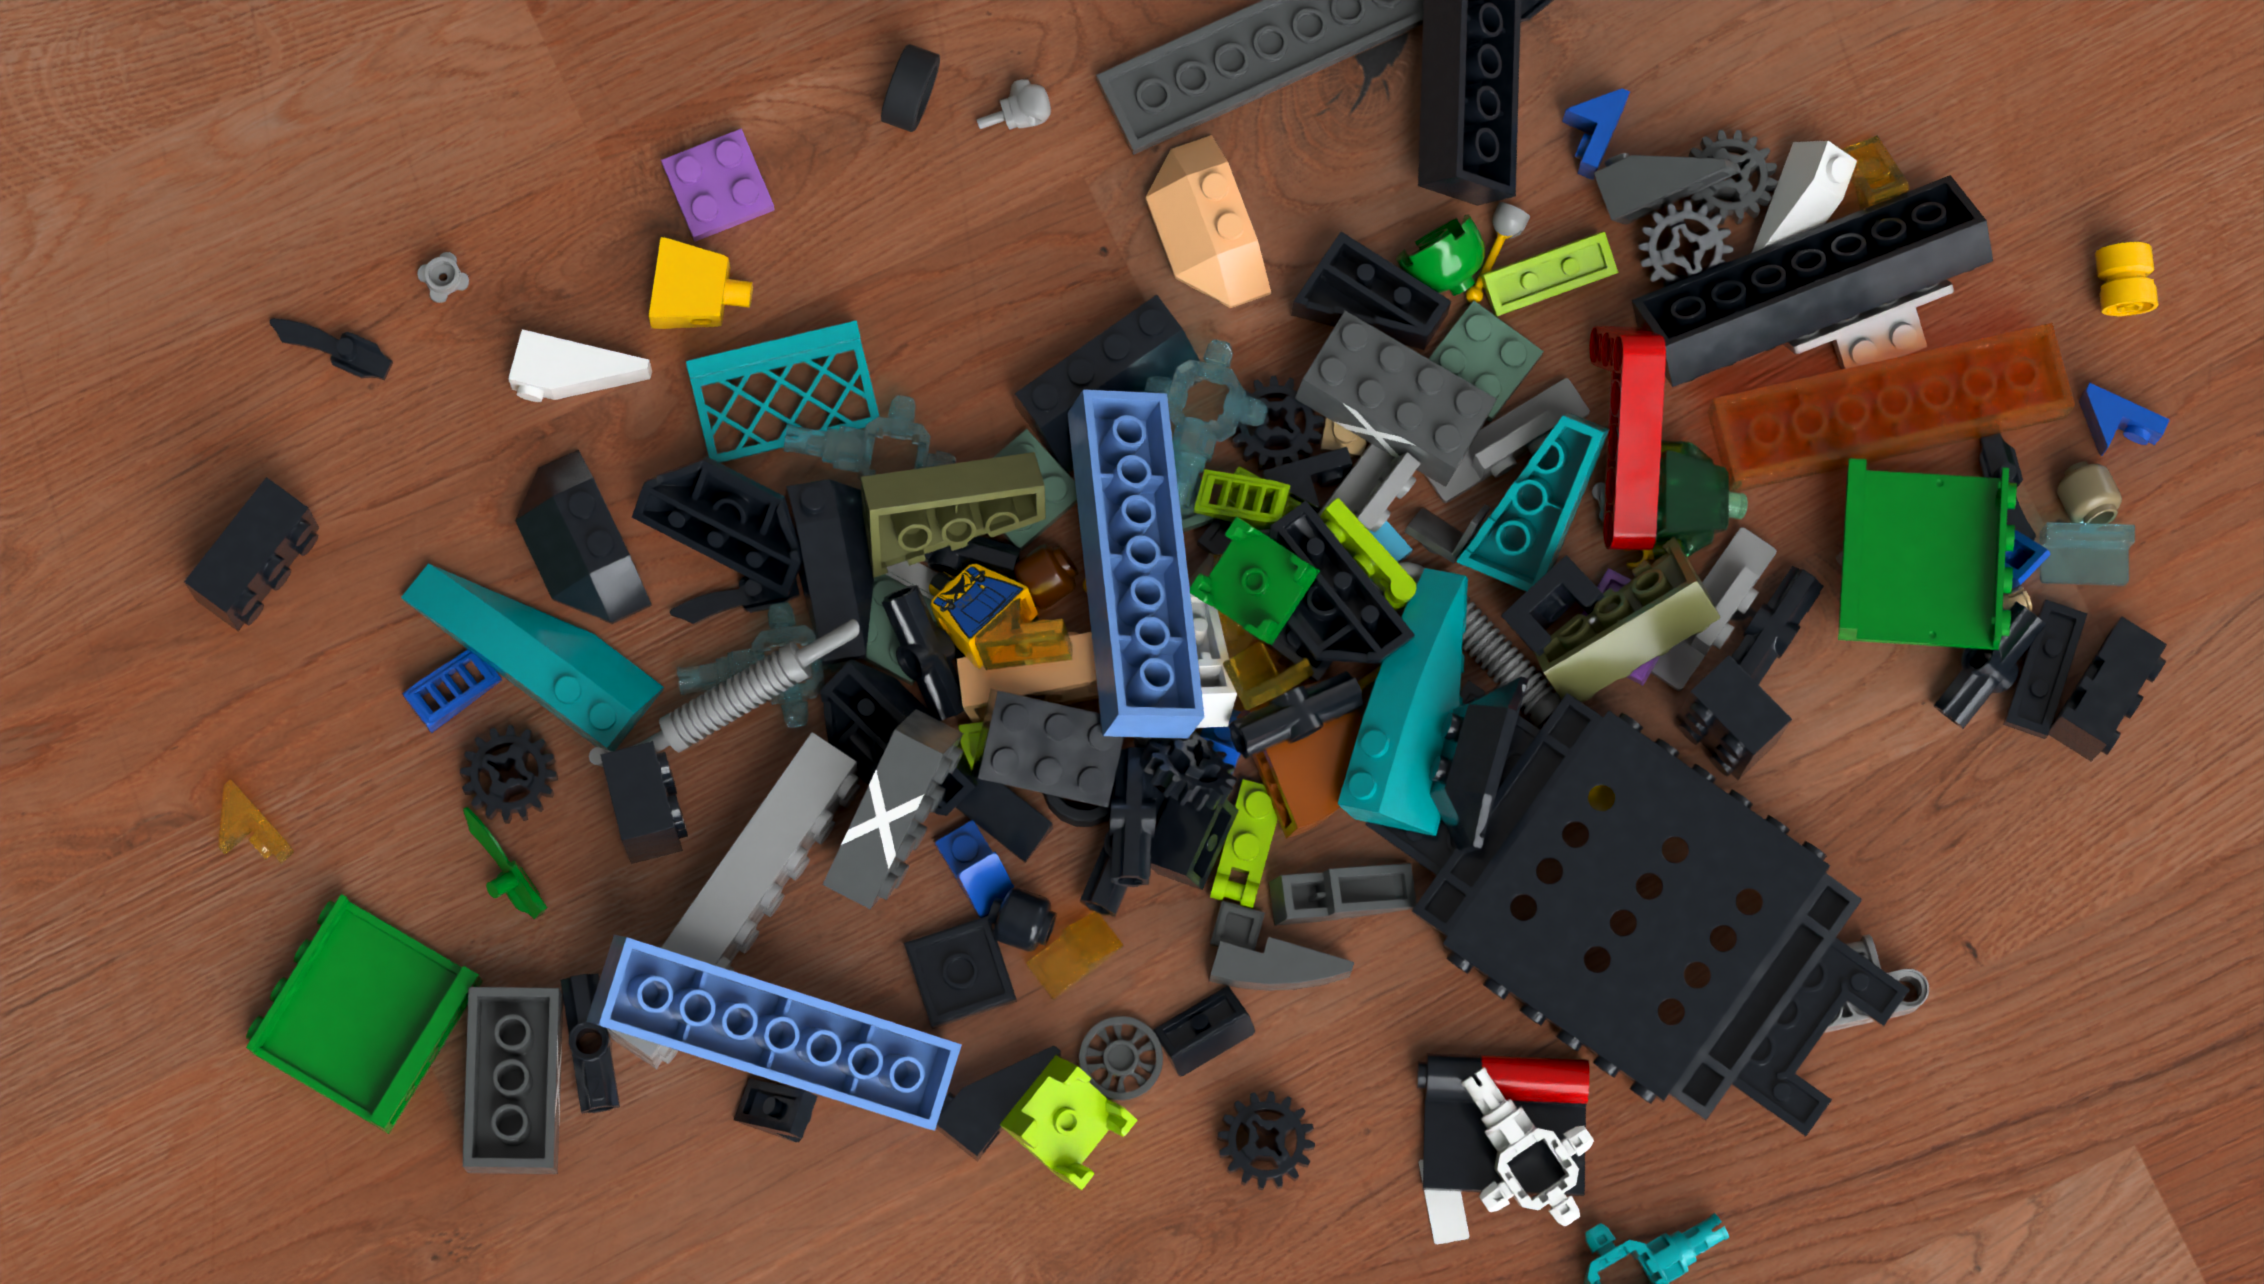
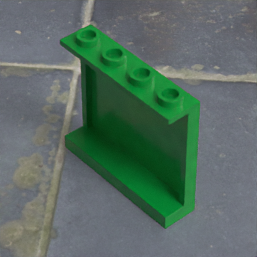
(362, 1013)

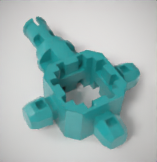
(1661, 1258)

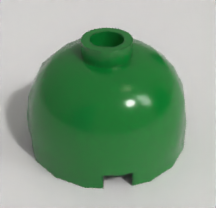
(1446, 256)

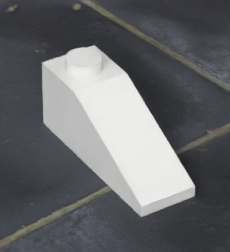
(1807, 191)
(566, 368)
(1216, 685)

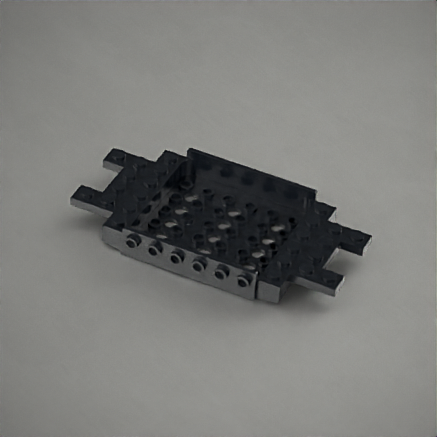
(1764, 995)

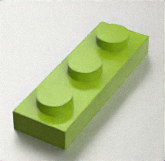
(1549, 273)

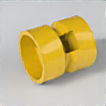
(2125, 273)

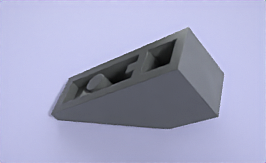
(1642, 183)

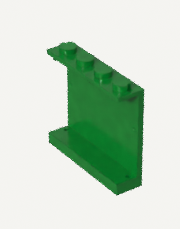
(1925, 558)

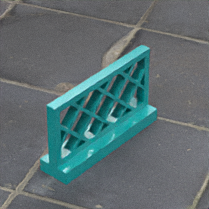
(772, 356)

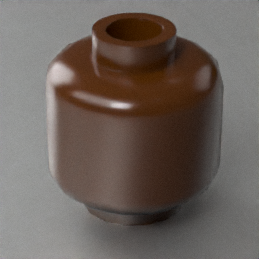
(1047, 574)

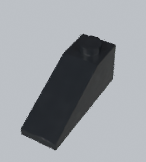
(977, 1111)

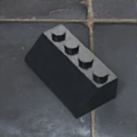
(1118, 359)

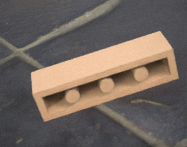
(1053, 682)

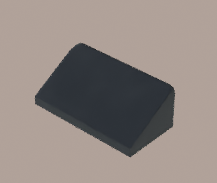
(1006, 818)
(1204, 1031)

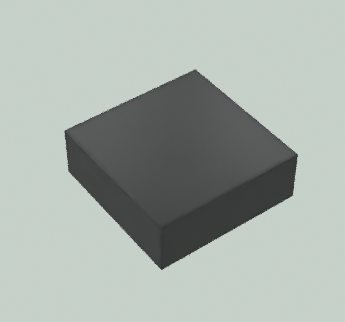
(1237, 926)

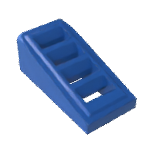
(448, 710)

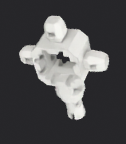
(1512, 1133)

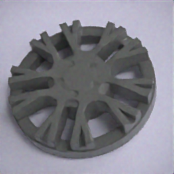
(1122, 1057)

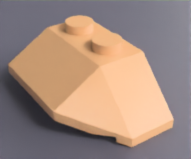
(1207, 225)

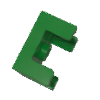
(1256, 582)

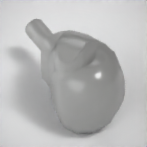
(1024, 108)

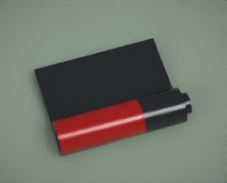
(1455, 1144)

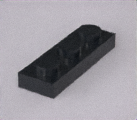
(2045, 670)

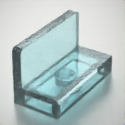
(2086, 553)

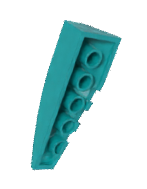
(543, 656)
(1407, 710)

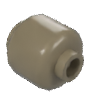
(2089, 494)

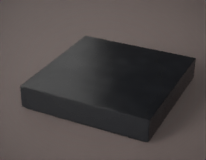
(960, 972)

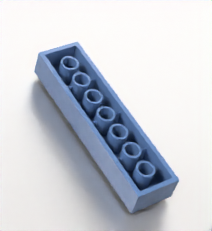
(1135, 565)
(773, 1032)

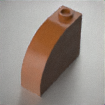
(1308, 774)

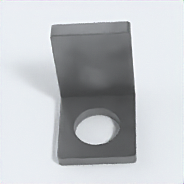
(1440, 536)

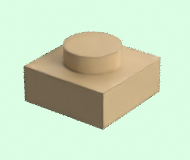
(1339, 437)

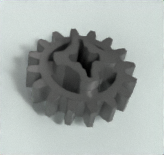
(1740, 192)

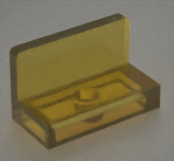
(1257, 677)

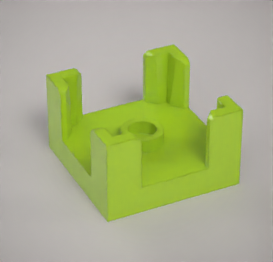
(1065, 1120)

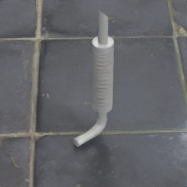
(1500, 658)
(741, 693)

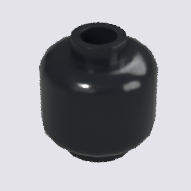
(1022, 919)

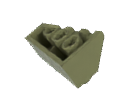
(948, 506)
(1629, 626)

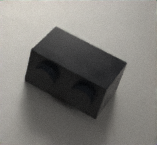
(1190, 840)

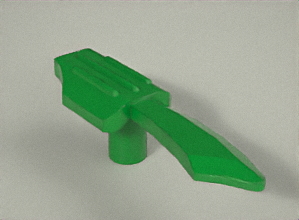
(513, 878)

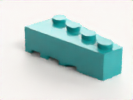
(1536, 513)

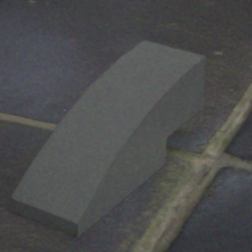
(1342, 893)
(1278, 968)

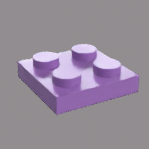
(717, 185)

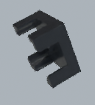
(1548, 601)

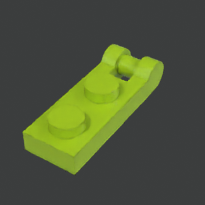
(1370, 555)
(1246, 845)

